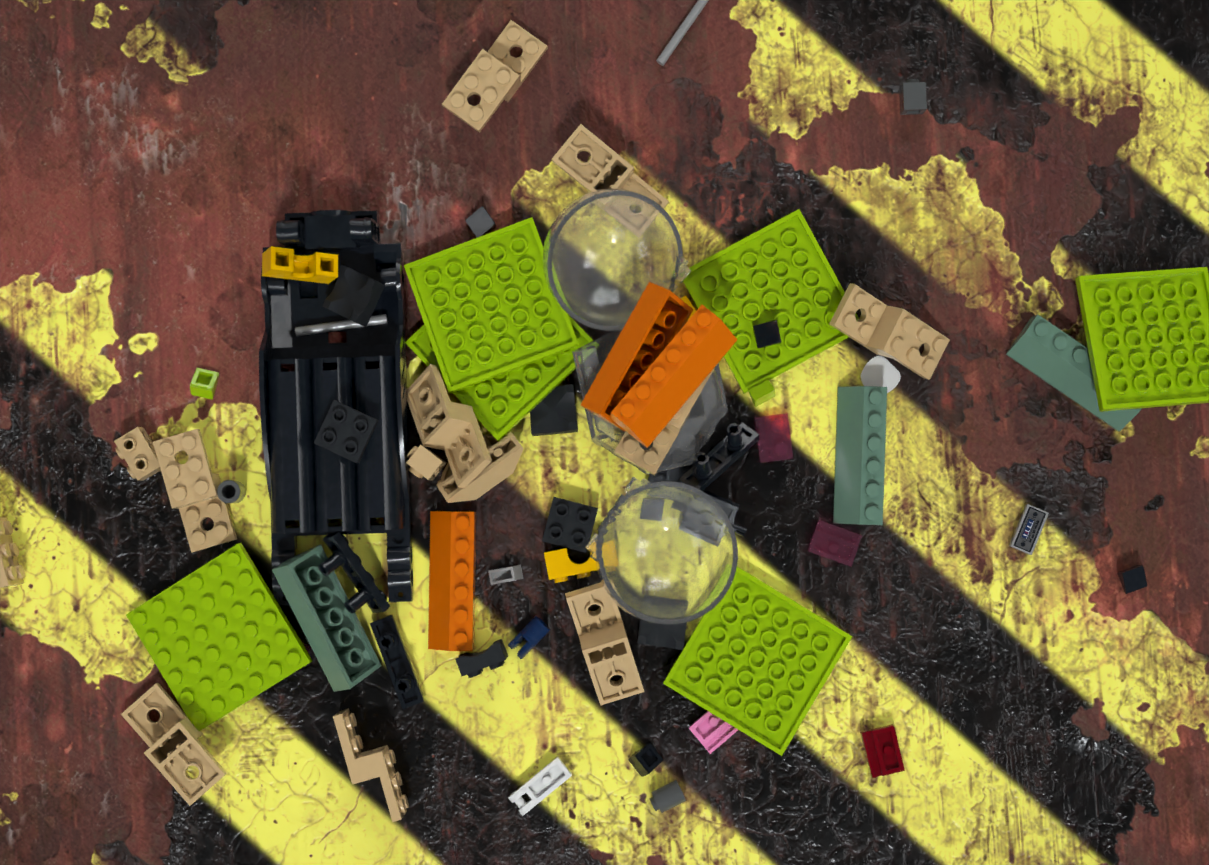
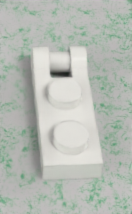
(540, 785)

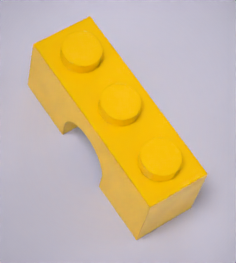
(283, 264)
(561, 566)

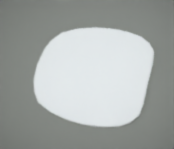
(880, 373)

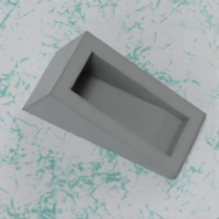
(505, 574)

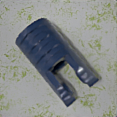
(533, 633)

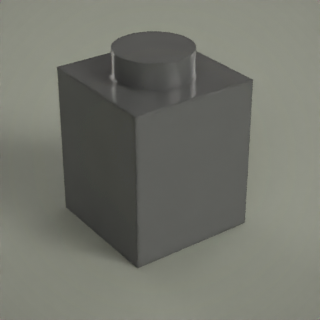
(912, 97)

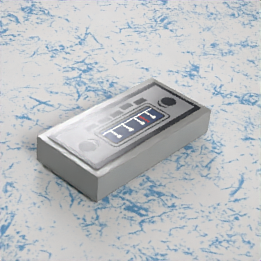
(1028, 529)

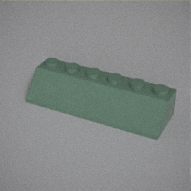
(1064, 366)
(860, 455)
(328, 626)

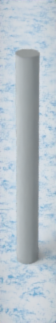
(682, 30)
(338, 325)

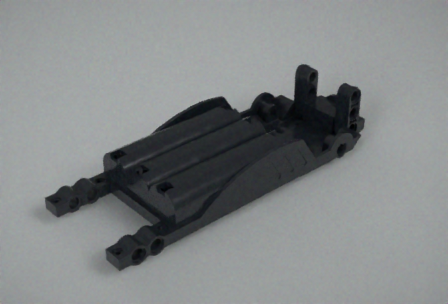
(306, 478)

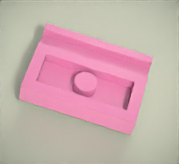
(711, 731)

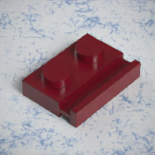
(882, 751)

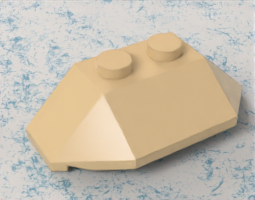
(504, 458)

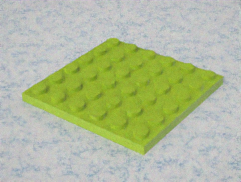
(766, 279)
(489, 306)
(1147, 337)
(510, 396)
(219, 637)
(758, 661)

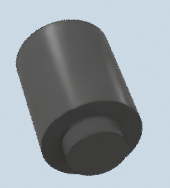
(231, 491)
(667, 797)

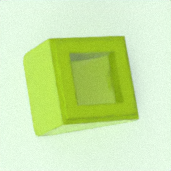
(204, 383)
(762, 393)

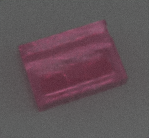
(774, 438)
(834, 543)

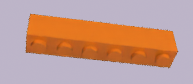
(645, 335)
(674, 376)
(452, 581)

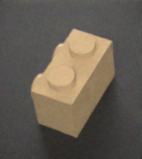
(138, 453)
(424, 462)

